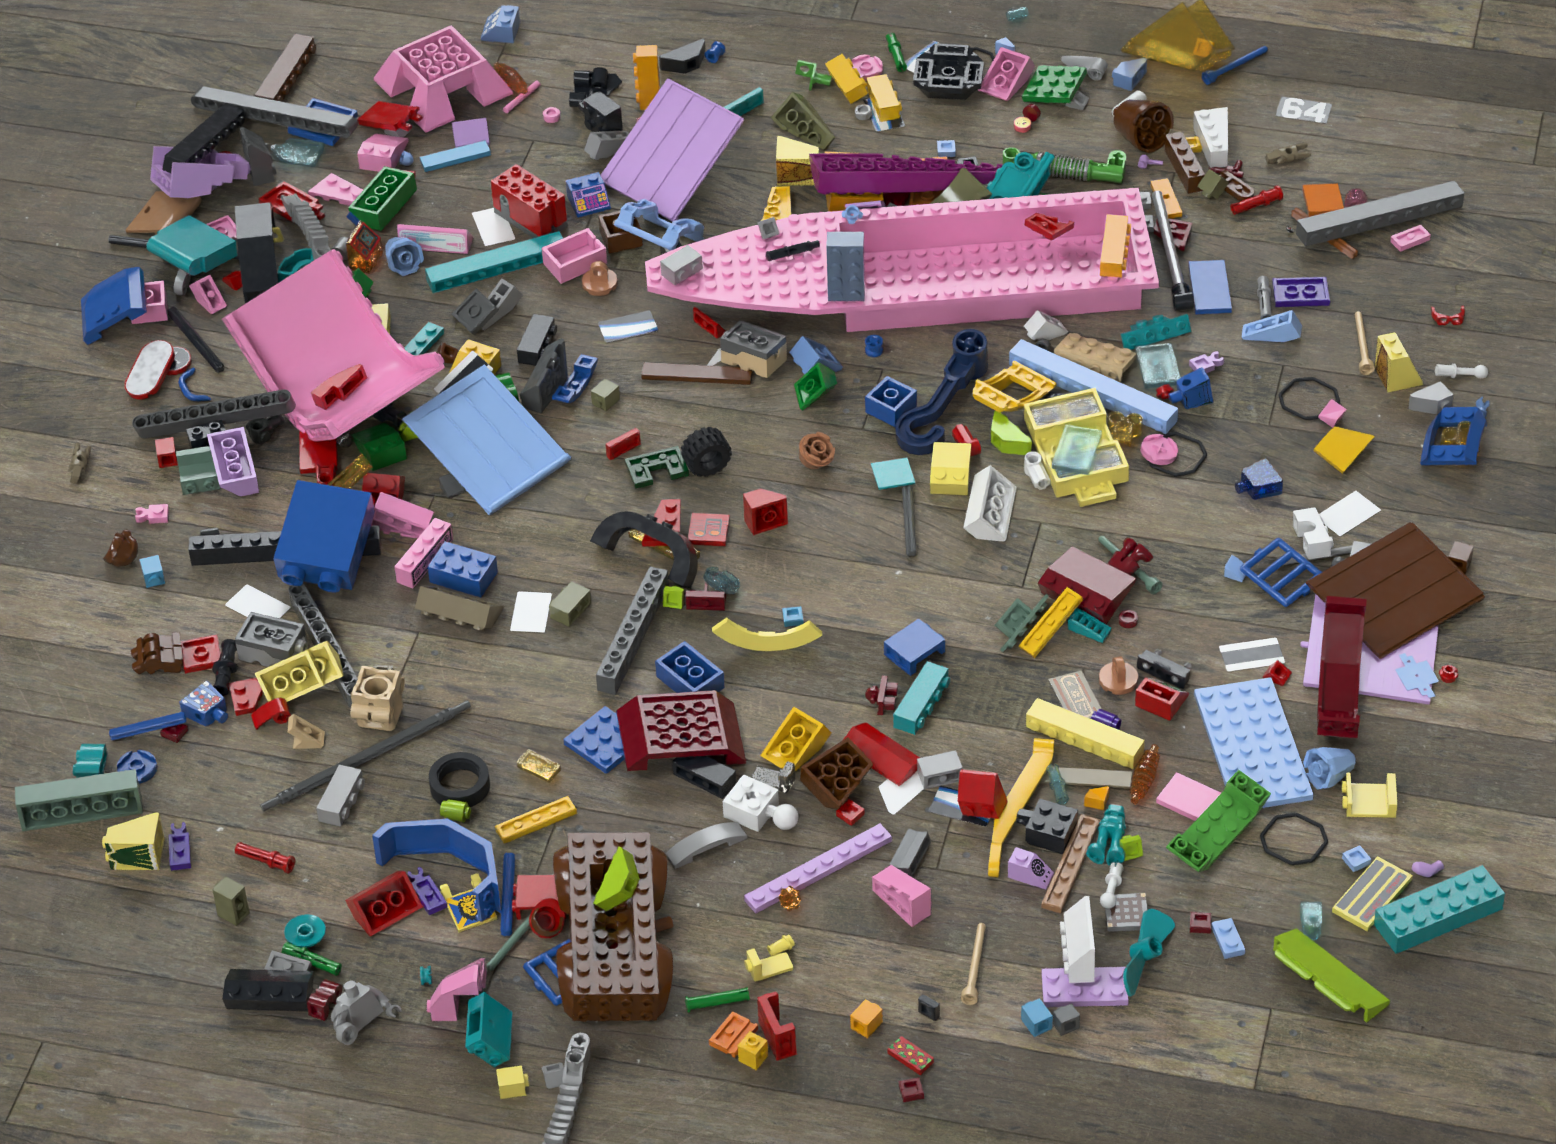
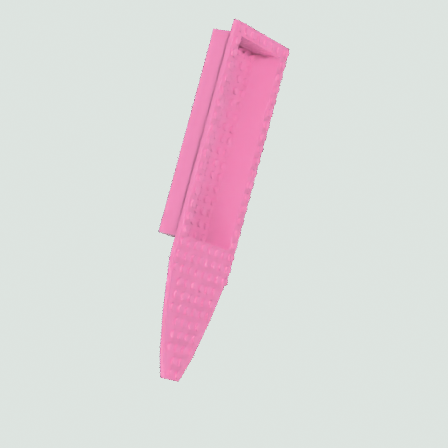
(932, 263)

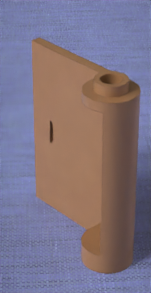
(162, 212)

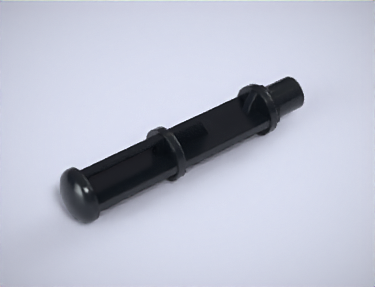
(791, 250)

